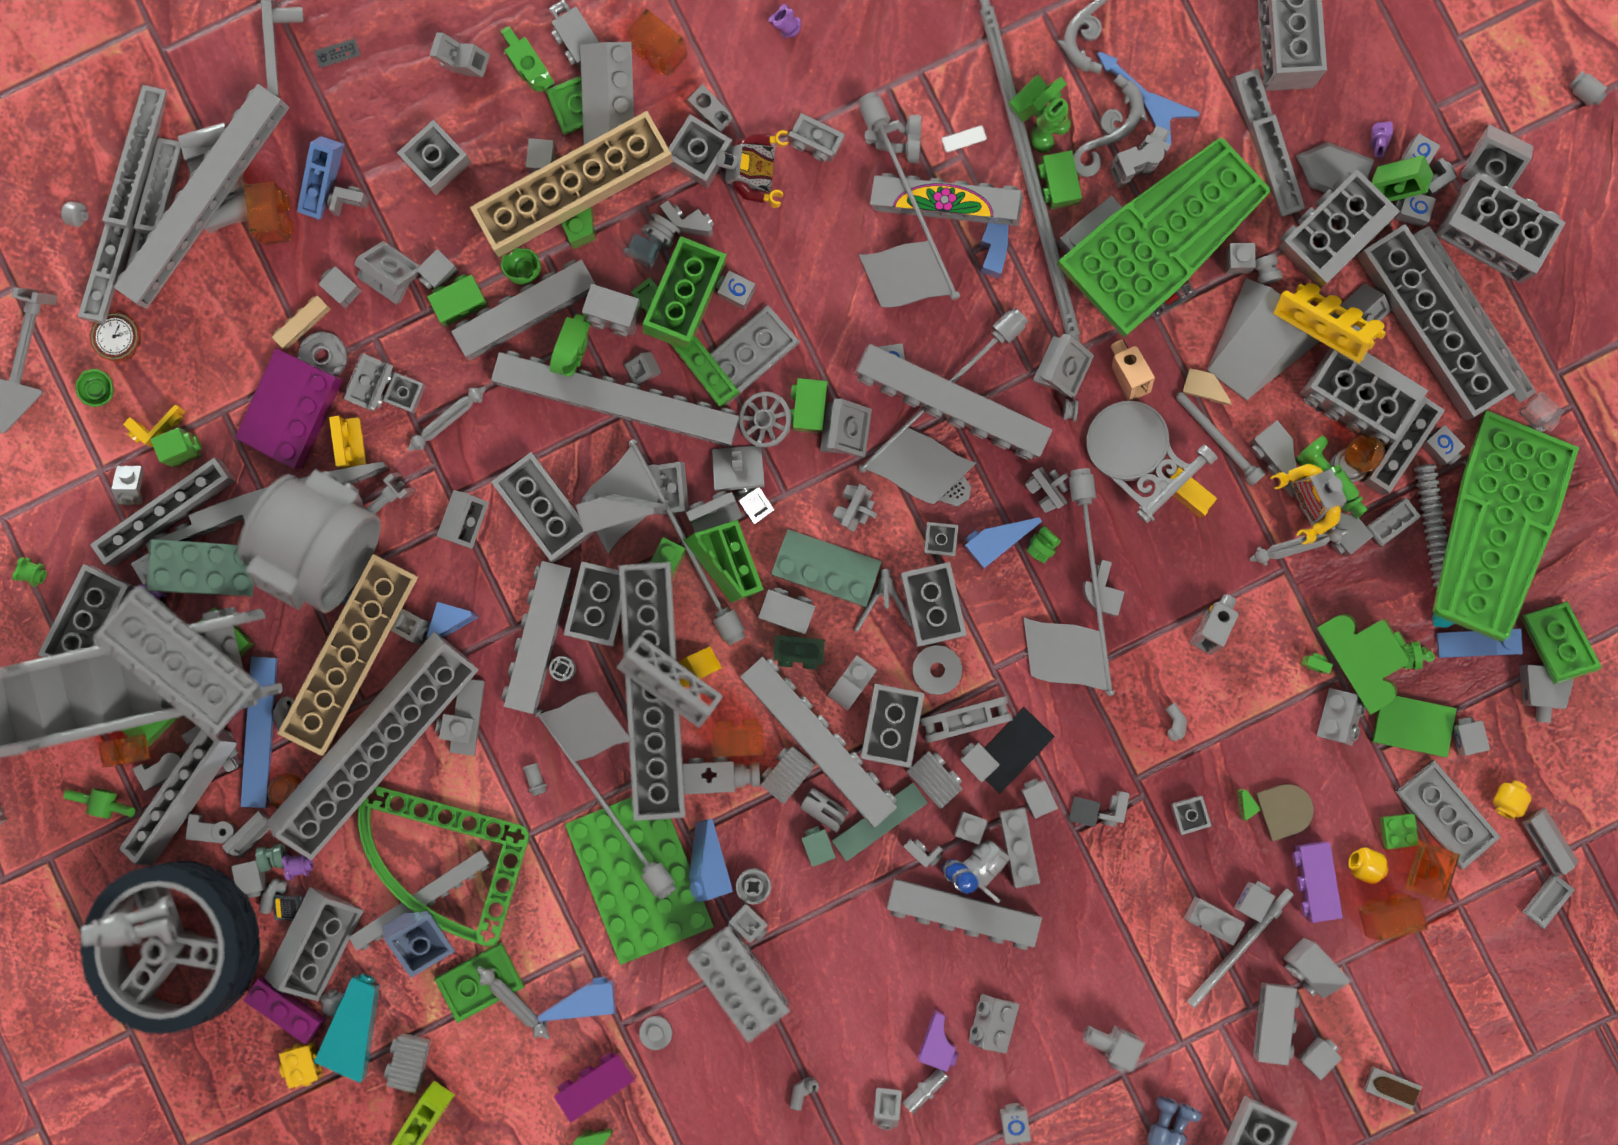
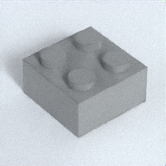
(404, 393)
(941, 539)
(1190, 815)

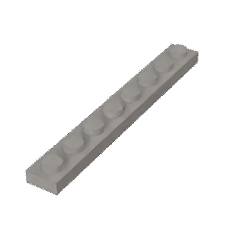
(1470, 305)

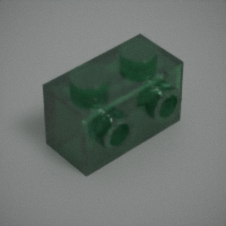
(798, 650)

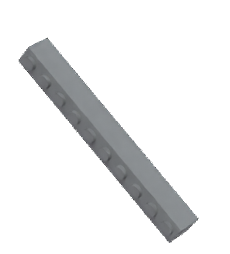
(201, 196)
(617, 400)

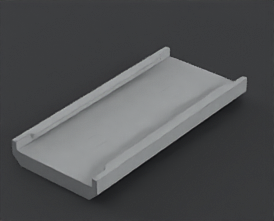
(176, 661)

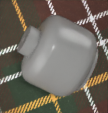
(74, 214)
(330, 1002)

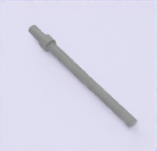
(1274, 911)

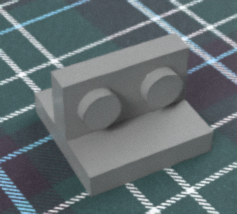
(387, 271)
(1063, 366)
(845, 428)

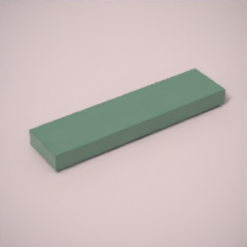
(863, 834)

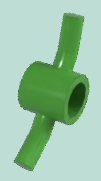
(100, 803)

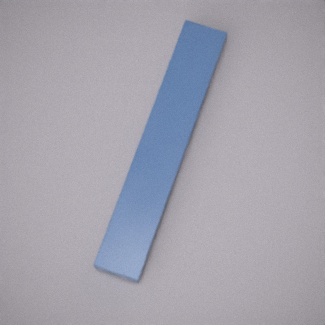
(259, 737)

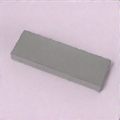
(469, 705)

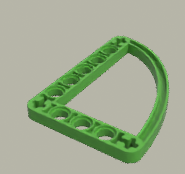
(455, 825)

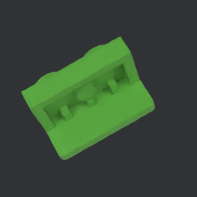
(1035, 96)

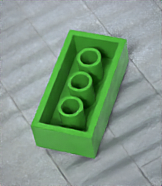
(684, 293)

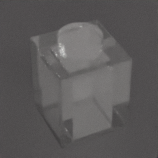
(1541, 412)

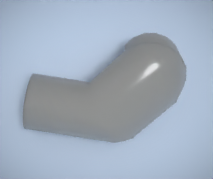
(281, 710)
(267, 896)
(802, 1089)

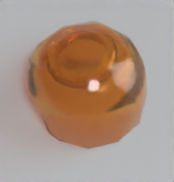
(1364, 453)
(281, 788)

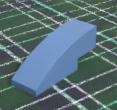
(996, 241)

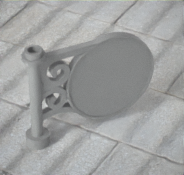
(1130, 444)

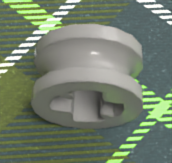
(1070, 410)

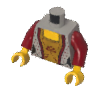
(751, 167)

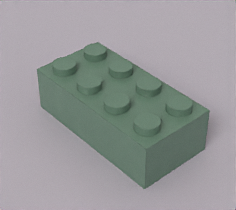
(197, 569)

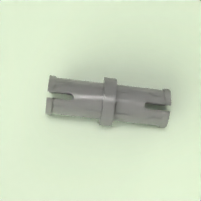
(925, 1090)

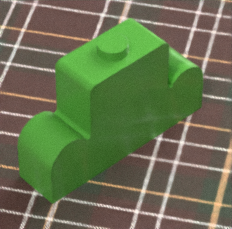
(1367, 657)

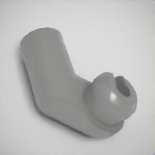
(1179, 724)

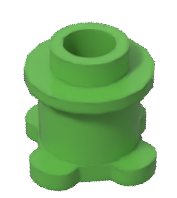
(29, 572)

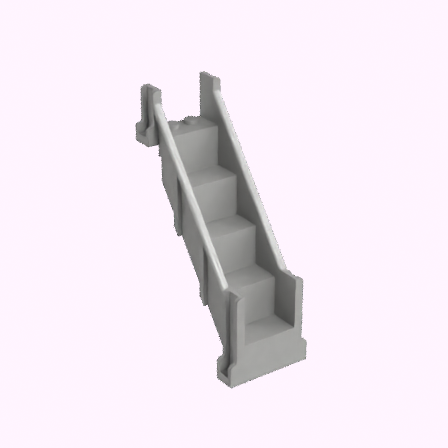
(95, 694)

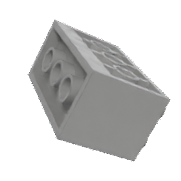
(1292, 43)
(1500, 228)
(1353, 229)
(1363, 395)
(739, 982)

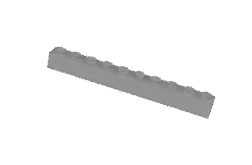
(426, 896)

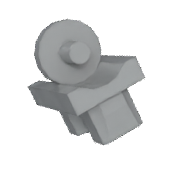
(1042, 480)
(859, 508)

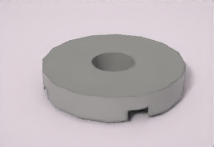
(324, 341)
(951, 665)

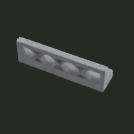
(666, 685)

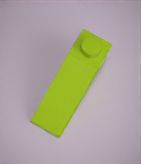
(424, 1115)

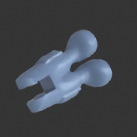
(1159, 1132)

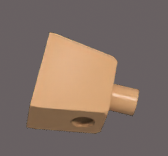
(1131, 370)

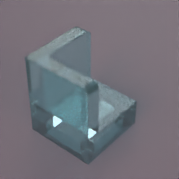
(643, 250)

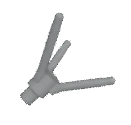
(885, 589)

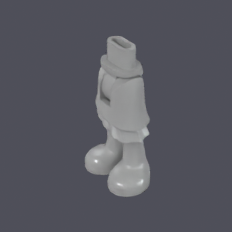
(120, 928)

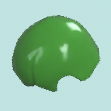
(521, 266)
(94, 388)

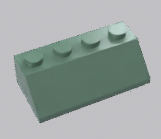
(826, 568)

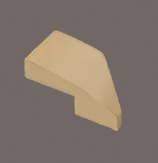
(1205, 386)

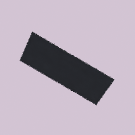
(1016, 748)

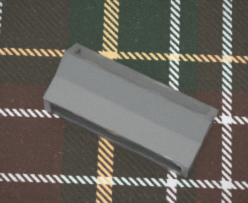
(1550, 842)

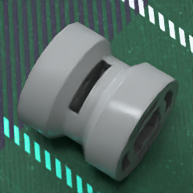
(1267, 270)
(566, 670)
(747, 774)

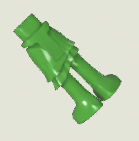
(1053, 120)
(1314, 456)

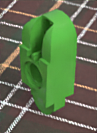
(526, 61)
(570, 346)

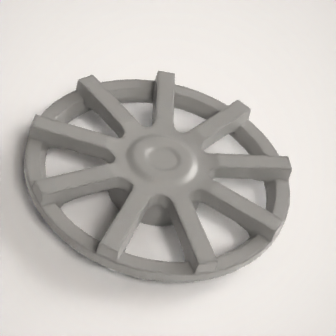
(765, 419)

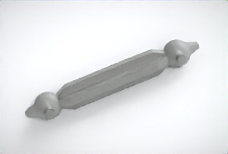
(445, 419)
(1294, 546)
(513, 1002)

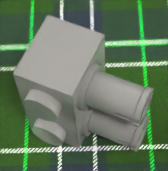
(1119, 1047)

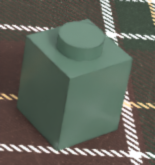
(818, 846)

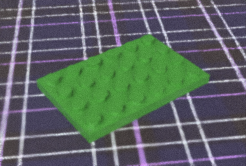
(613, 870)

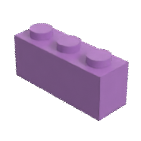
(1317, 881)

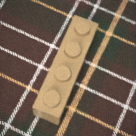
(301, 322)

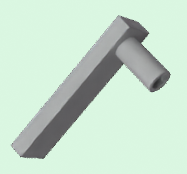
(269, 17)

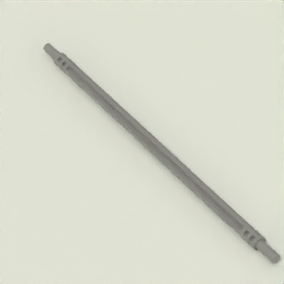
(1029, 170)

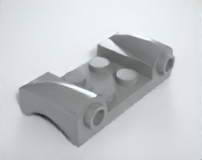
(194, 147)

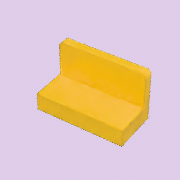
(1194, 496)

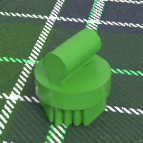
(1043, 545)
(1417, 655)

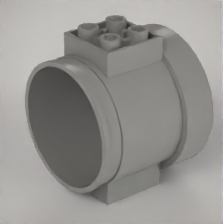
(309, 540)

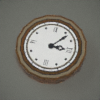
(116, 338)

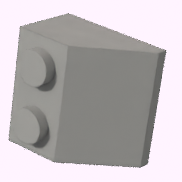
(1499, 157)

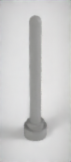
(1251, 472)

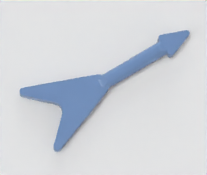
(1159, 108)

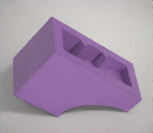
(935, 1047)

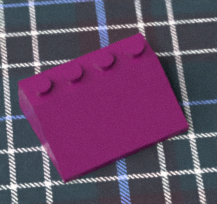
(288, 409)

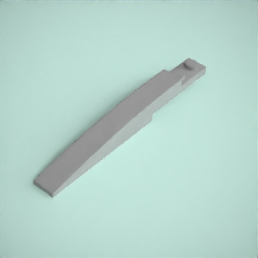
(124, 205)
(240, 507)

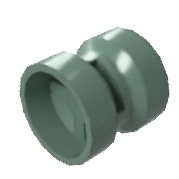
(270, 857)

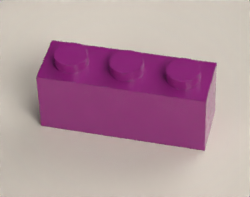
(284, 1010)
(594, 1085)

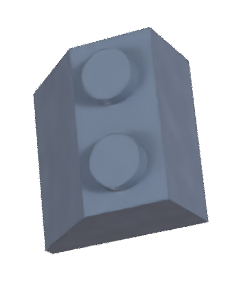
(416, 941)

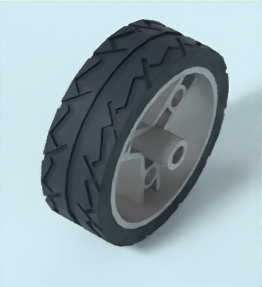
(233, 955)

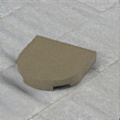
(1285, 810)

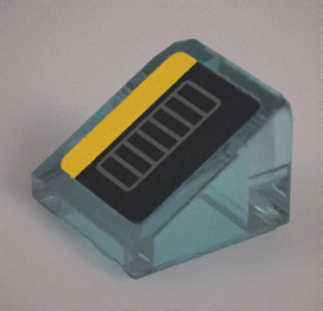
(286, 906)

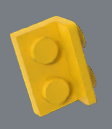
(347, 442)

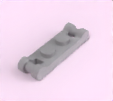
(966, 719)

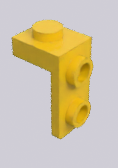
(140, 433)

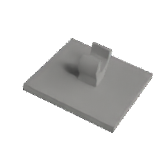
(738, 468)

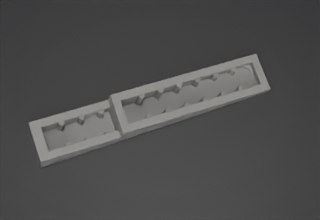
(1268, 141)
(157, 191)

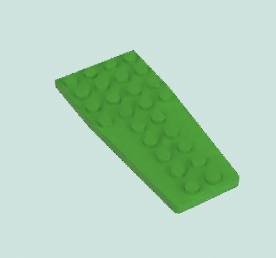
(1163, 235)
(1501, 524)

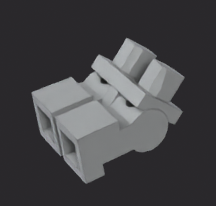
(1141, 160)

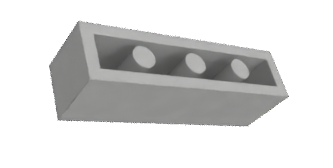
(1400, 453)

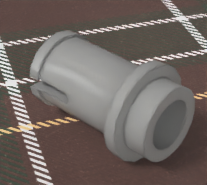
(535, 779)

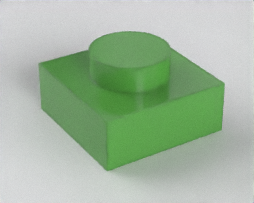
(1317, 663)

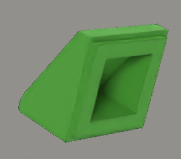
(1247, 805)

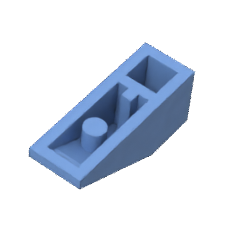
(319, 176)
(994, 541)
(1475, 644)
(707, 869)
(590, 1000)

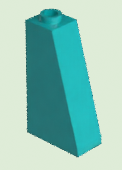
(350, 1035)

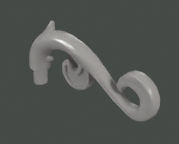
(1069, 44)
(1114, 134)

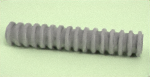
(1433, 517)

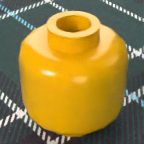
(1512, 799)
(1368, 865)

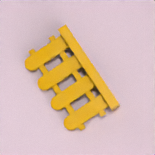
(1321, 325)

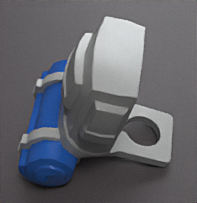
(978, 869)

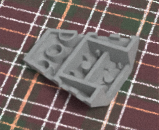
(1256, 342)

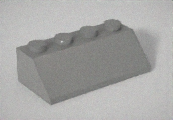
(606, 87)
(313, 944)

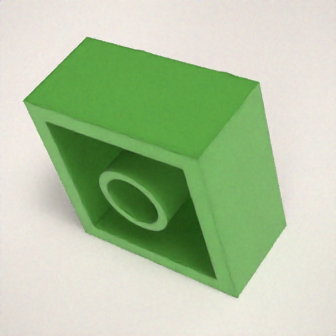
(1399, 831)

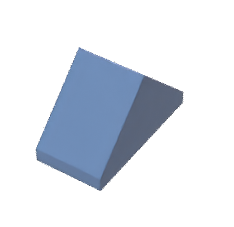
(449, 619)

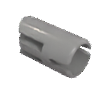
(824, 809)

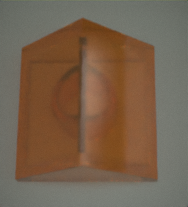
(1432, 871)

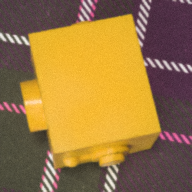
(298, 1065)

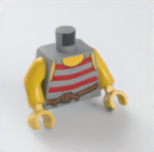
(1319, 496)

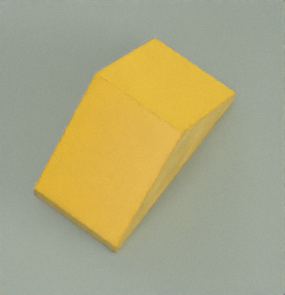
(700, 664)

